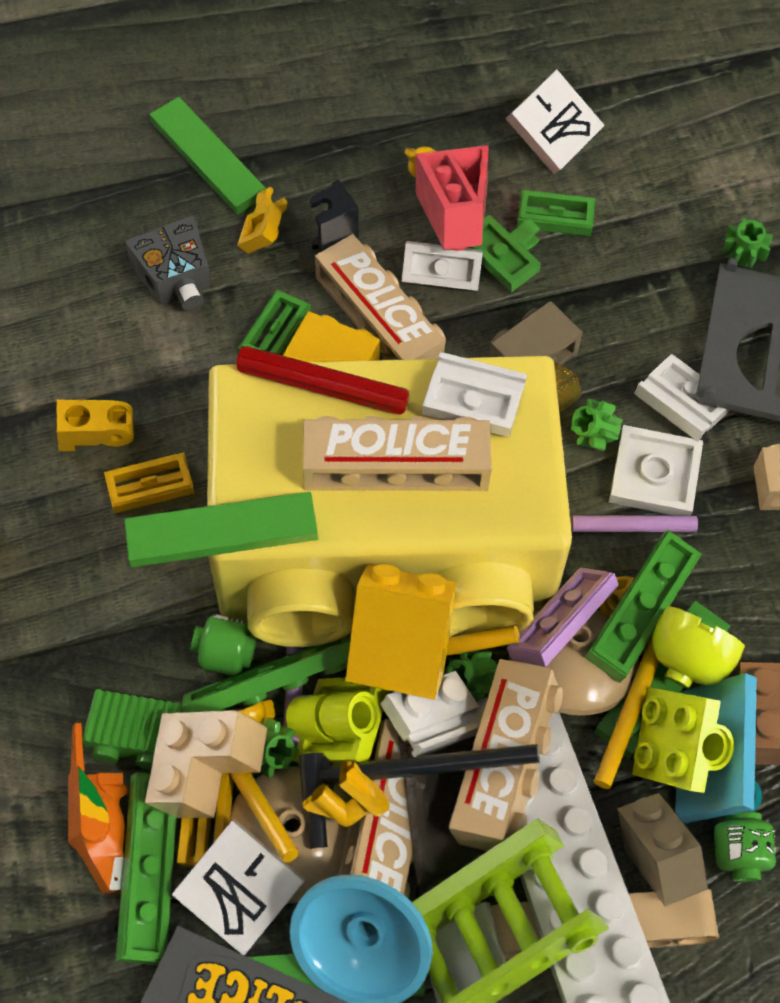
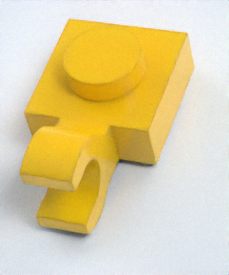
(262, 225)

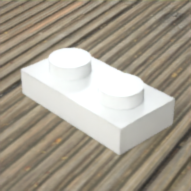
(440, 267)

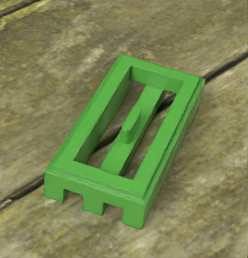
(555, 217)
(265, 317)

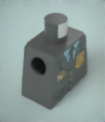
(171, 263)

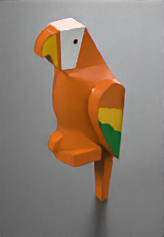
(96, 819)

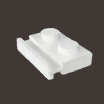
(476, 391)
(672, 393)
(436, 722)

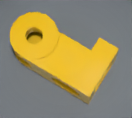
(93, 423)

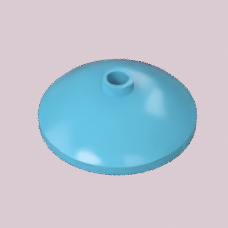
(351, 956)

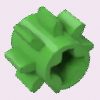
(747, 242)
(596, 424)
(475, 670)
(278, 748)

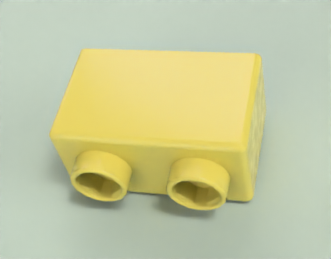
(497, 543)

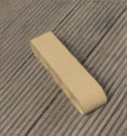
(677, 924)

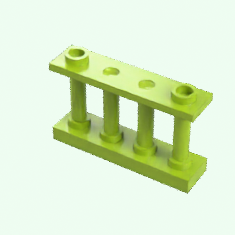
(494, 876)

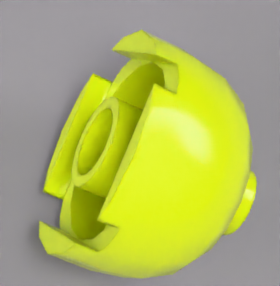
(693, 649)

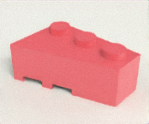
(454, 194)

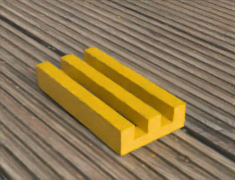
(151, 488)
(188, 826)

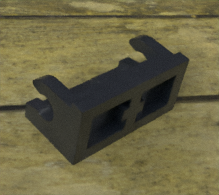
(339, 219)

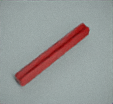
(322, 380)

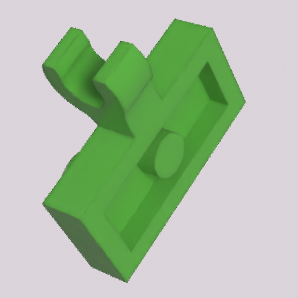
(507, 254)

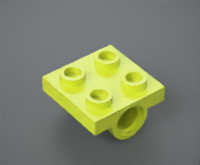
(337, 720)
(681, 740)

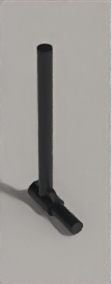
(318, 770)

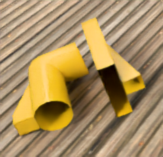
(365, 794)

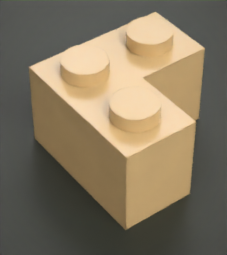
(193, 755)

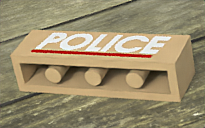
(376, 301)
(396, 454)
(515, 715)
(382, 844)

